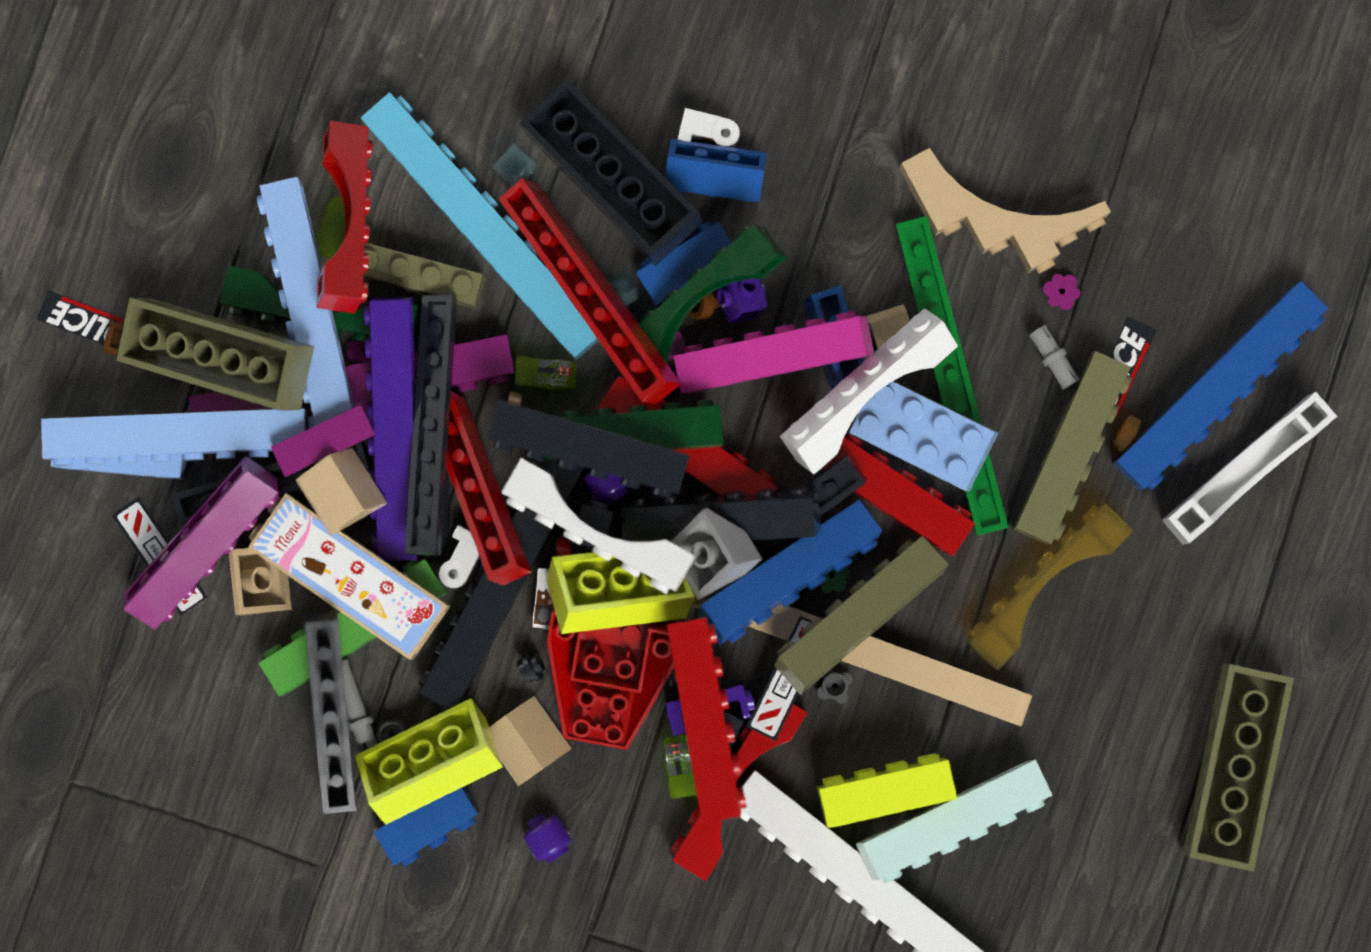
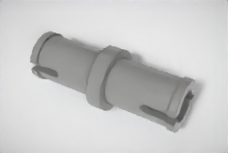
(1054, 357)

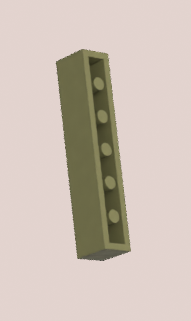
(1072, 447)
(860, 615)

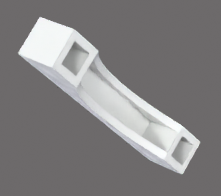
(820, 431)
(1248, 468)
(657, 559)

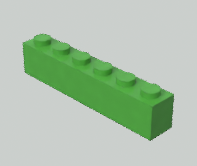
(289, 665)

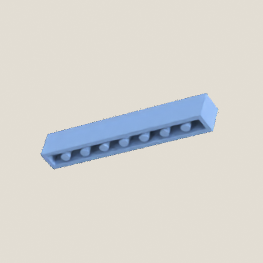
(299, 267)
(169, 435)

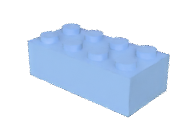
(925, 434)

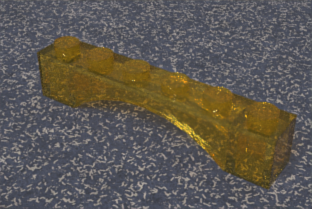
(1002, 634)

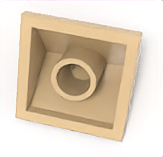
(340, 490)
(257, 584)
(528, 740)

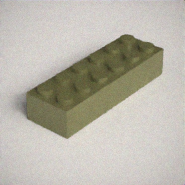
(215, 353)
(1238, 767)

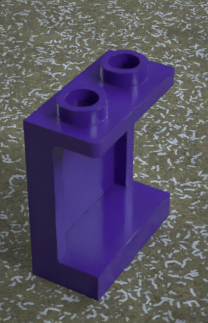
(733, 693)

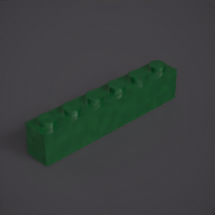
(669, 428)

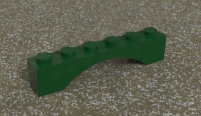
(748, 257)
(252, 293)

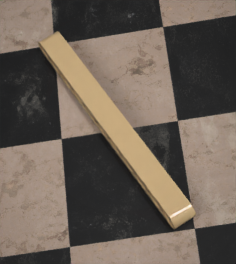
(914, 670)

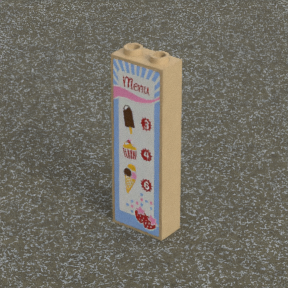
(348, 576)

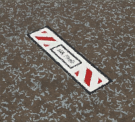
(149, 542)
(777, 696)

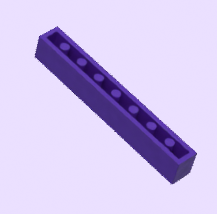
(393, 418)

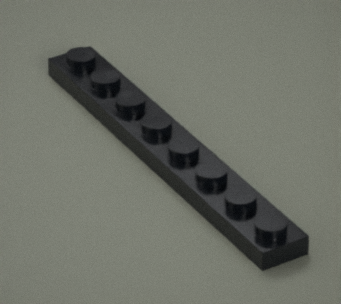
(431, 425)

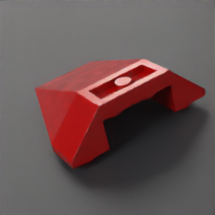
(608, 679)

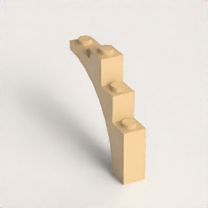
(990, 226)

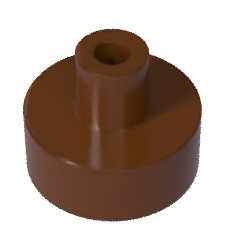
(704, 308)

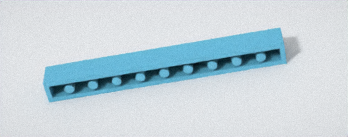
(478, 221)

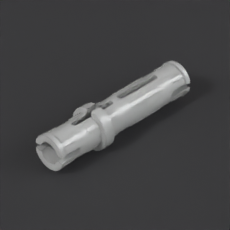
(356, 712)

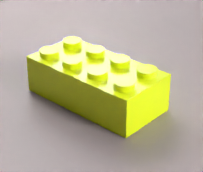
(602, 595)
(428, 761)
(887, 791)

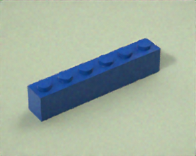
(789, 572)

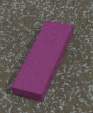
(323, 440)

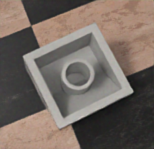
(721, 553)

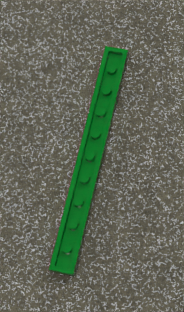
(951, 373)

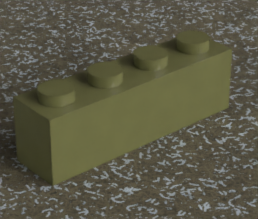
(423, 275)

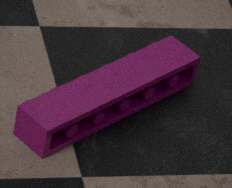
(201, 543)

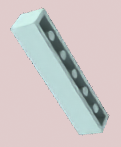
(951, 821)

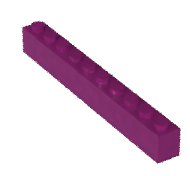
(472, 364)

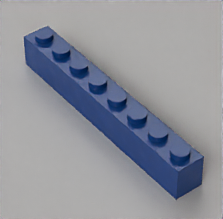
(1220, 386)

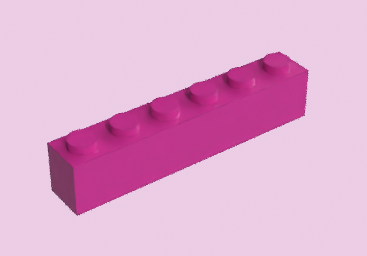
(773, 354)

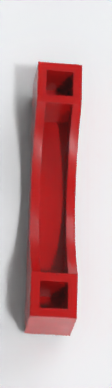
(345, 159)
(702, 844)

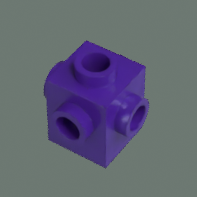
(742, 300)

